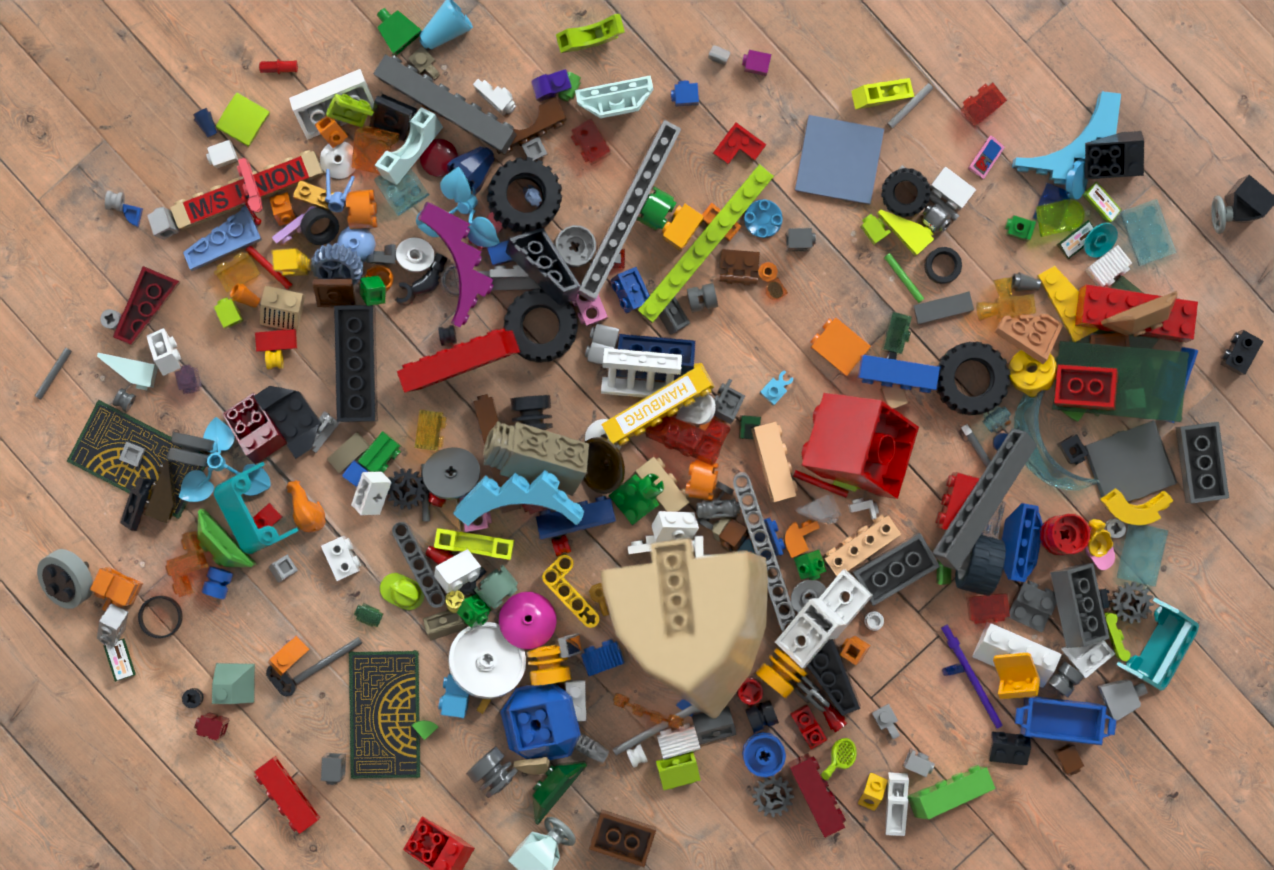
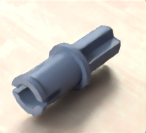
(532, 195)

